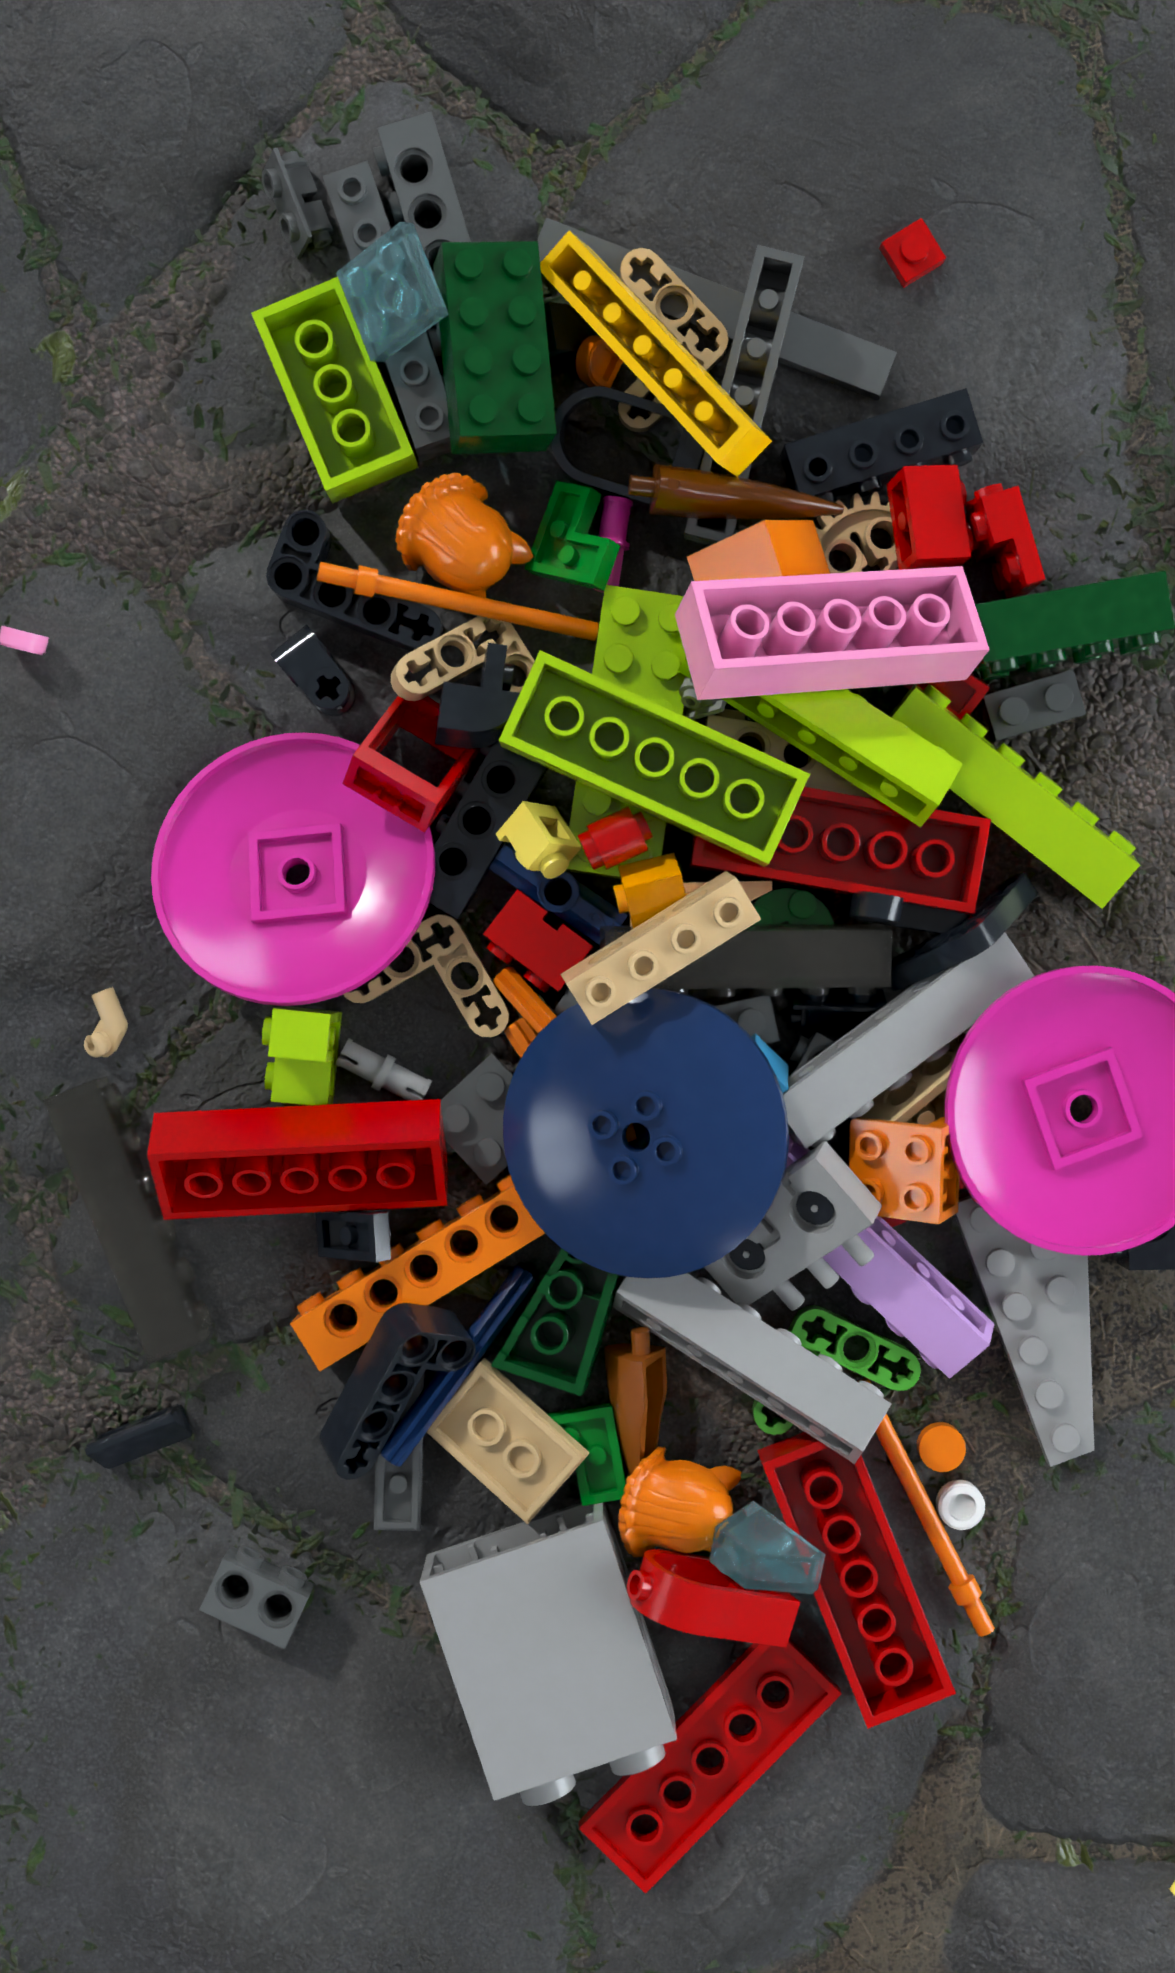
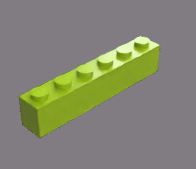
(858, 745)
(1018, 802)

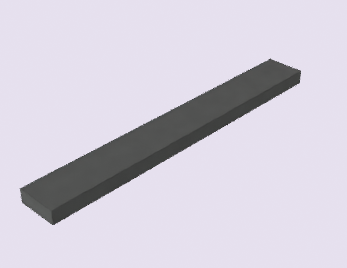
(806, 343)

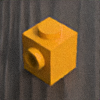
(648, 887)

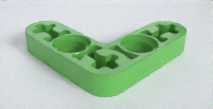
(818, 1345)

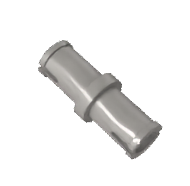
(382, 1072)

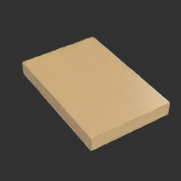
(507, 1441)

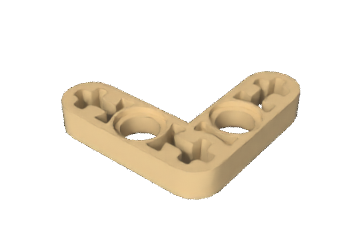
(709, 322)
(462, 638)
(444, 961)

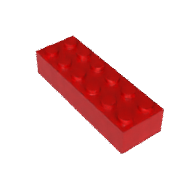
(863, 845)
(299, 1159)
(863, 1579)

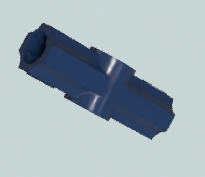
(583, 911)

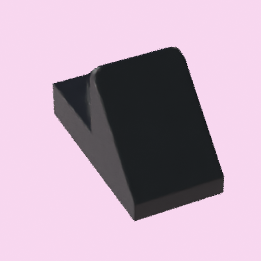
(354, 1235)

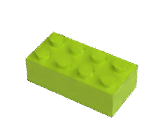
(334, 390)

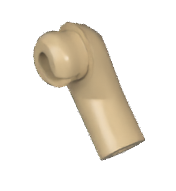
(111, 1026)

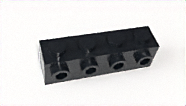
(877, 448)

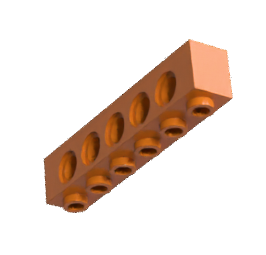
(330, 1341)

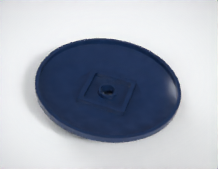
(710, 1121)

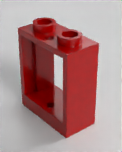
(395, 786)

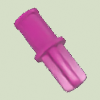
(614, 527)

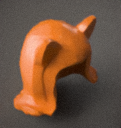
(458, 536)
(674, 1504)

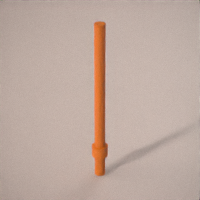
(367, 582)
(963, 1585)

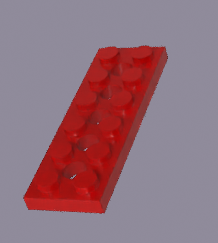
(715, 1789)

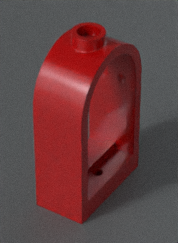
(702, 1601)

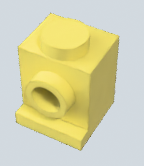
(540, 838)

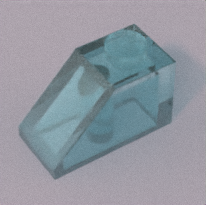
(765, 1553)

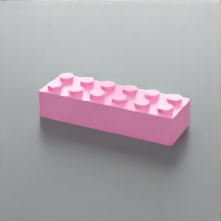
(829, 631)

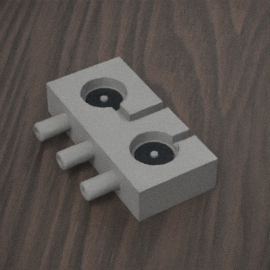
(812, 1214)

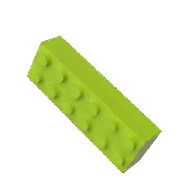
(641, 653)
(653, 759)

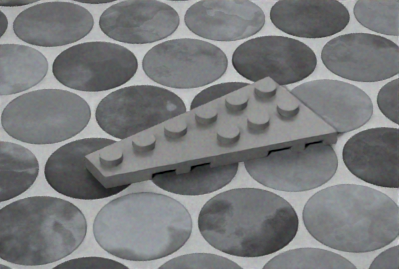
(1044, 1326)

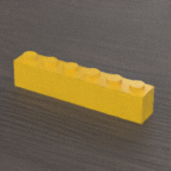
(654, 354)

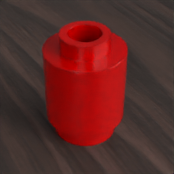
(615, 838)

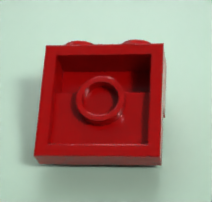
(1004, 532)

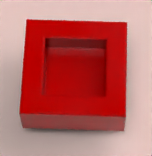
(912, 252)

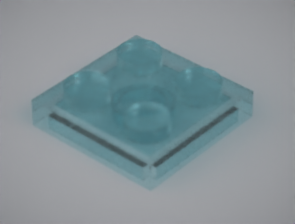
(392, 292)

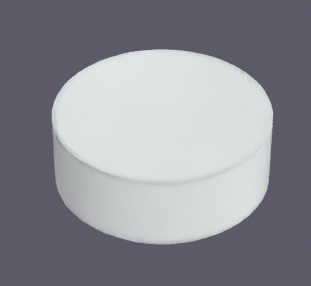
(960, 1504)

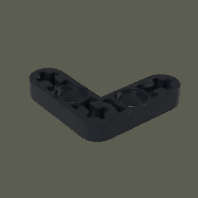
(892, 911)
(967, 940)

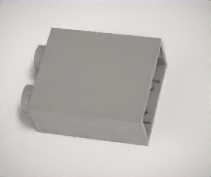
(549, 1653)

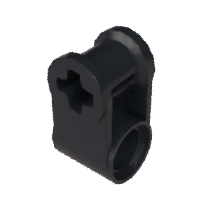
(312, 668)

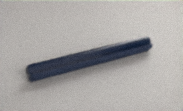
(445, 1384)

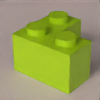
(304, 1054)

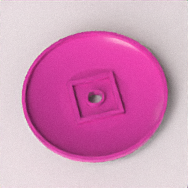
(227, 863)
(1010, 1122)

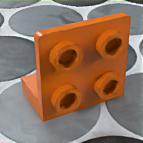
(906, 1168)

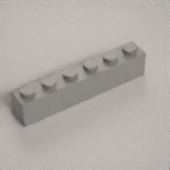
(895, 1041)
(757, 1359)

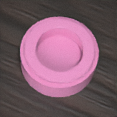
(23, 640)

